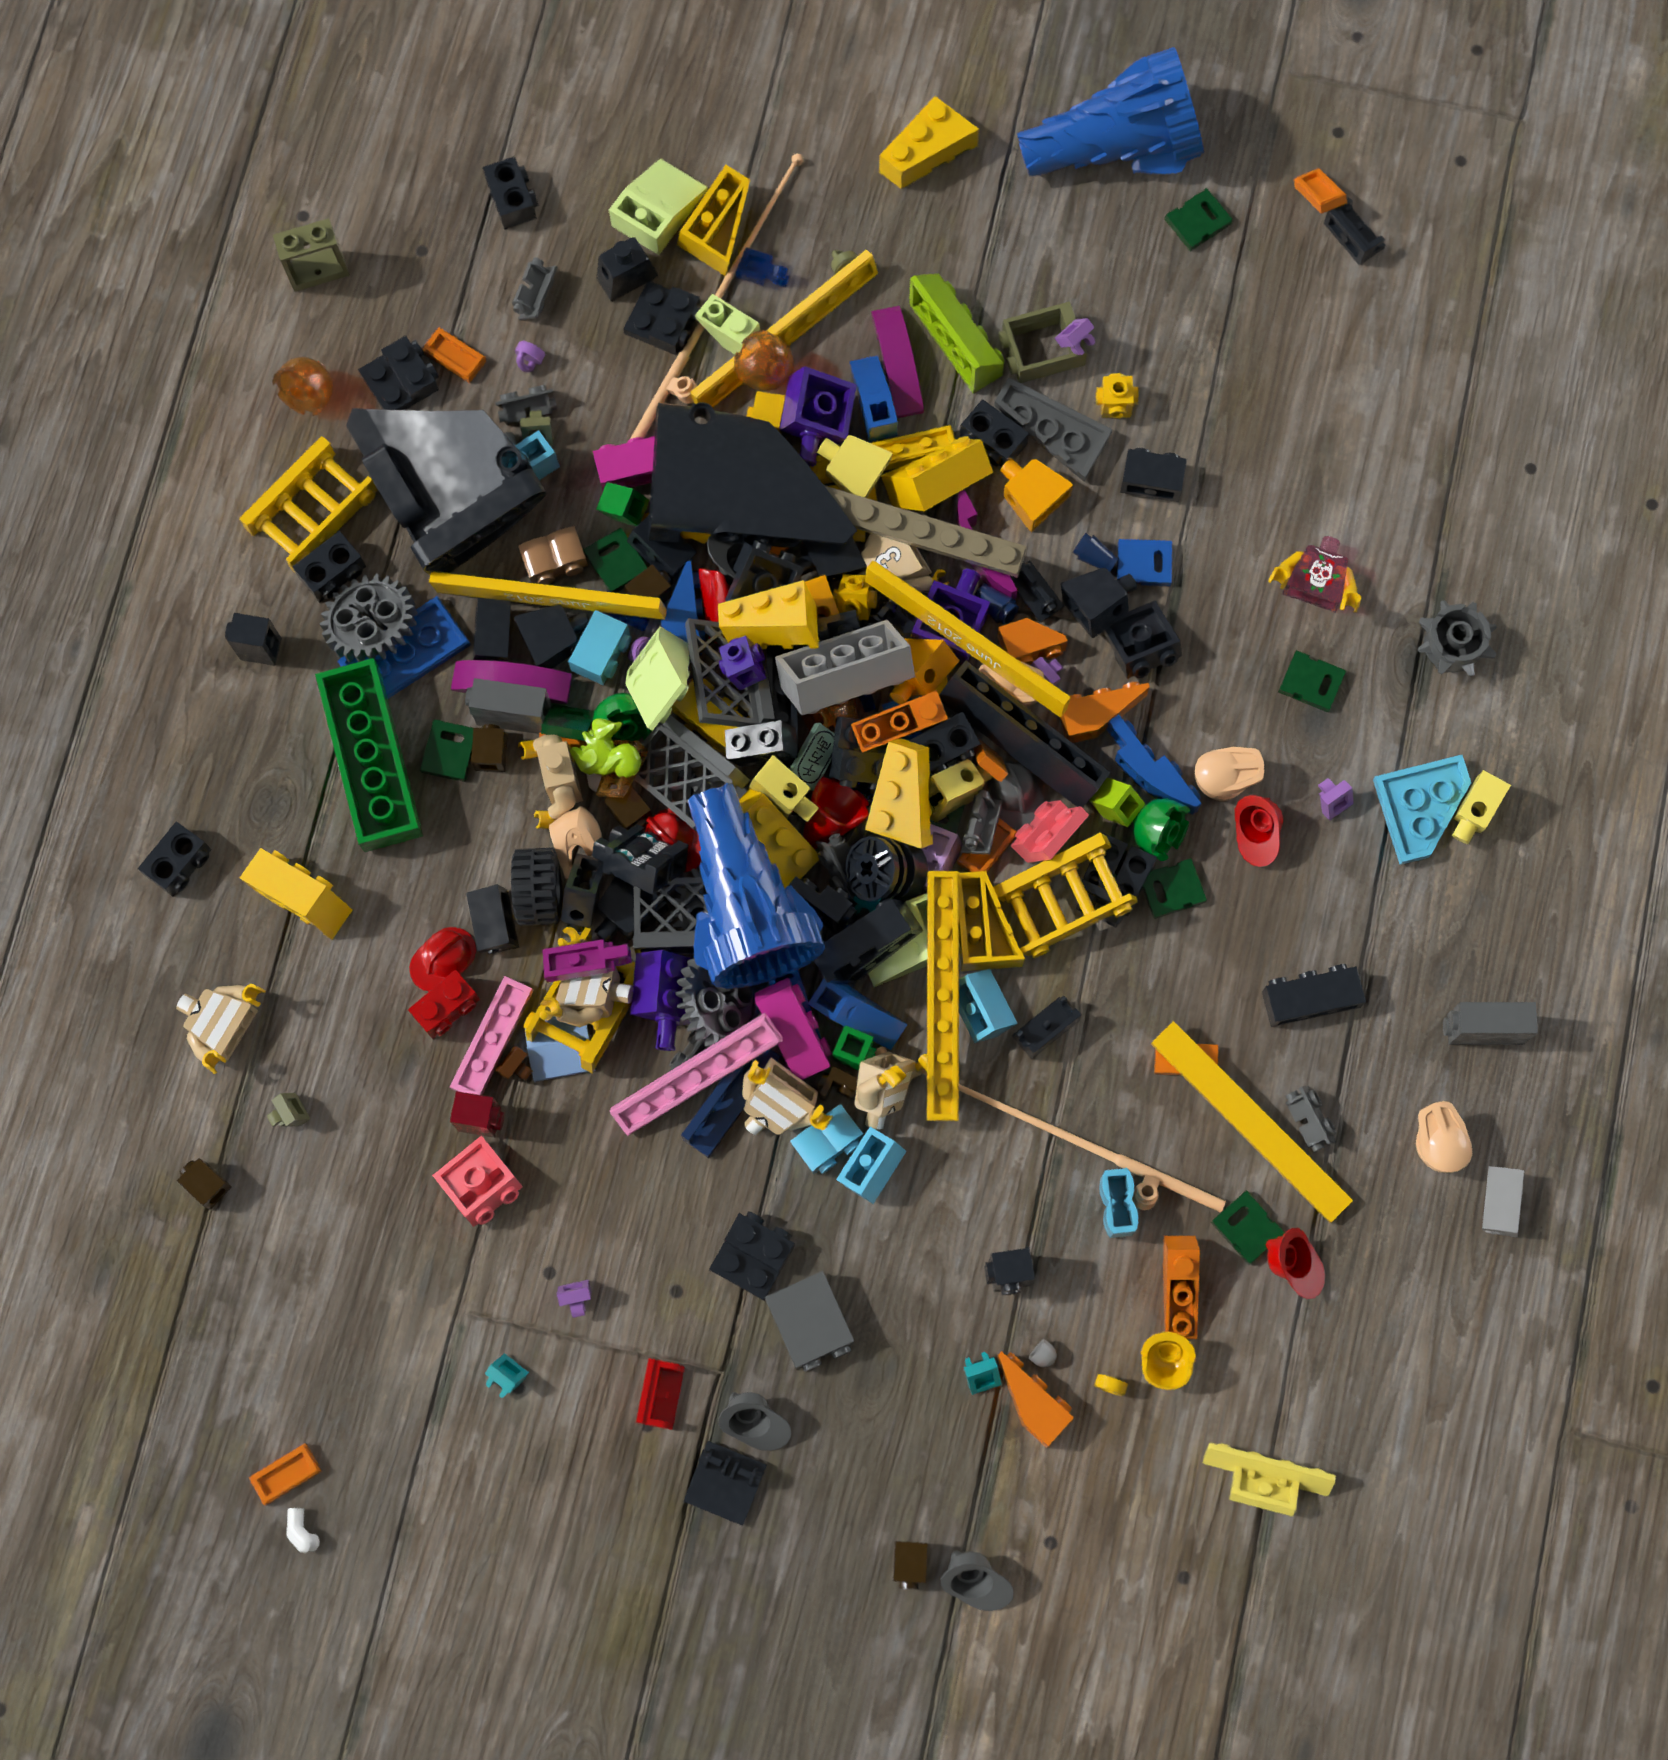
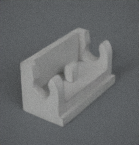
(1503, 1201)

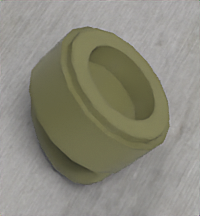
(841, 259)

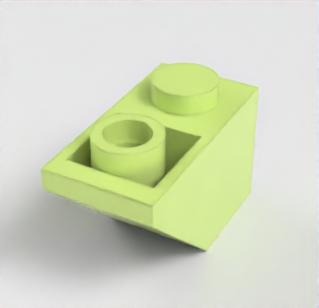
(726, 323)

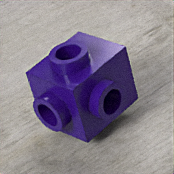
(742, 662)

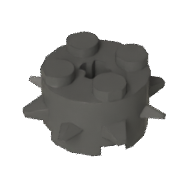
(1463, 624)

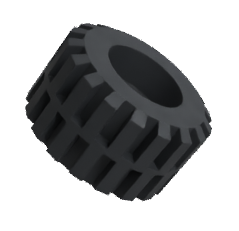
(536, 886)

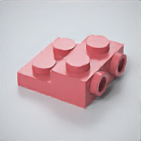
(1048, 831)
(478, 1182)

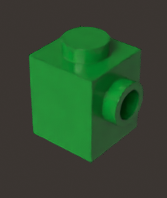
(617, 501)
(853, 1048)

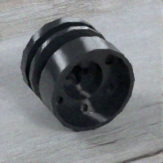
(885, 869)

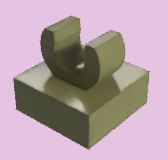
(535, 423)
(288, 1111)

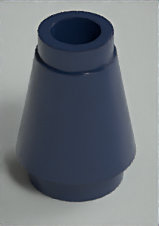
(1094, 552)
(1001, 607)

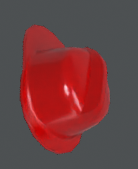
(671, 829)
(1258, 829)
(440, 956)
(1297, 1262)

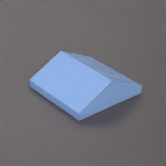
(553, 1059)

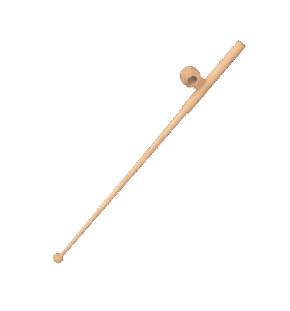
(684, 385)
(1144, 1194)

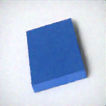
(433, 642)

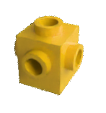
(1117, 396)
(855, 594)

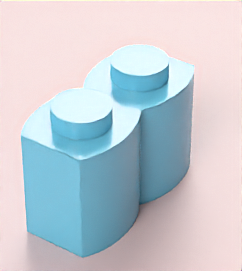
(821, 1147)
(1120, 1212)

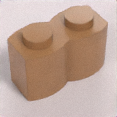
(553, 556)

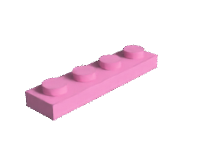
(492, 1037)

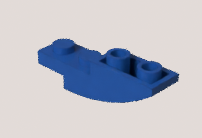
(1157, 777)

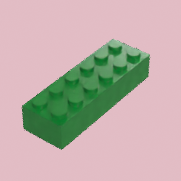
(369, 755)

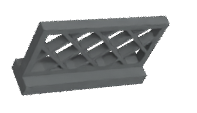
(758, 696)
(693, 747)
(674, 941)

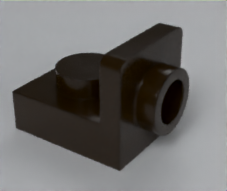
(845, 1082)

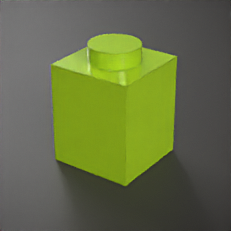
(1117, 802)

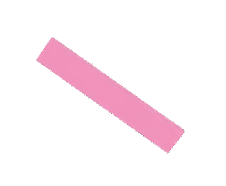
(696, 1074)

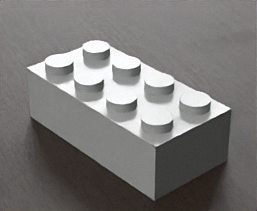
(845, 667)

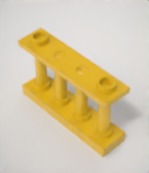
(298, 478)
(1039, 878)
(589, 1050)

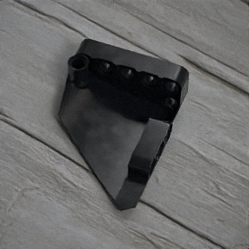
(446, 479)
(736, 483)

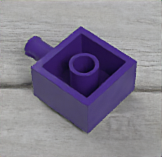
(817, 409)
(961, 604)
(656, 995)

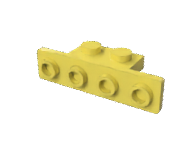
(1267, 1481)

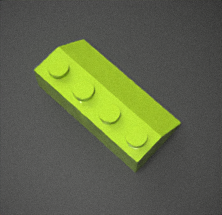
(955, 331)

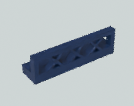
(721, 1108)

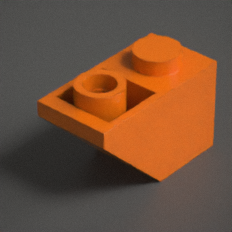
(1030, 640)

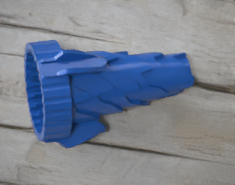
(1138, 118)
(752, 921)

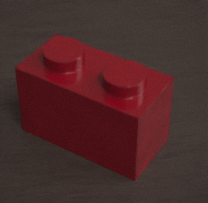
(476, 1114)

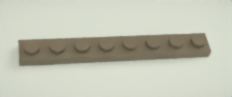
(931, 533)

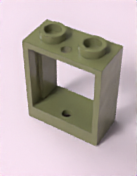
(302, 270)
(1058, 314)

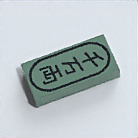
(814, 755)

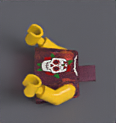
(1319, 577)

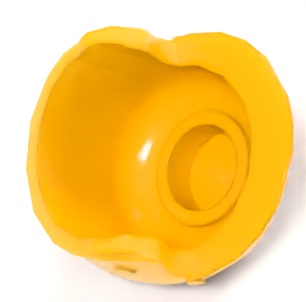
(1167, 1360)

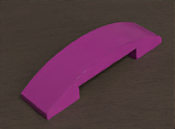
(898, 361)
(968, 518)
(556, 682)

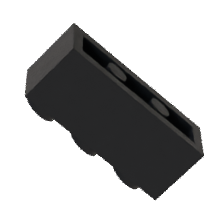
(1313, 995)

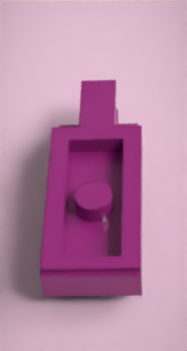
(583, 960)

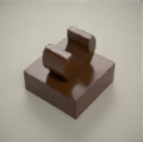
(513, 1063)

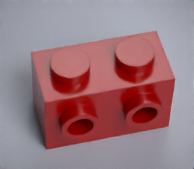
(444, 1005)

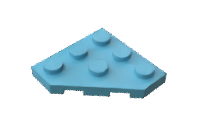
(1421, 804)

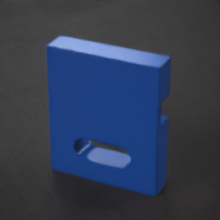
(1138, 560)

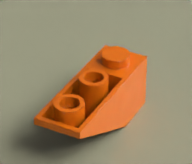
(1090, 714)
(899, 721)
(1181, 1285)
(1036, 1408)

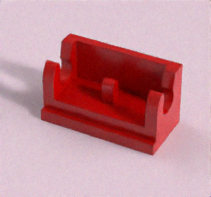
(660, 1394)

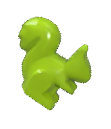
(602, 756)

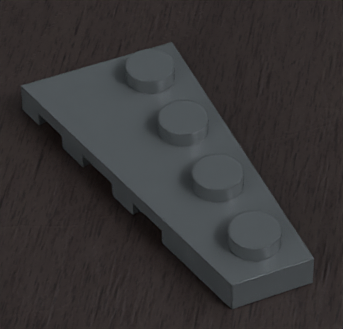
(1057, 428)

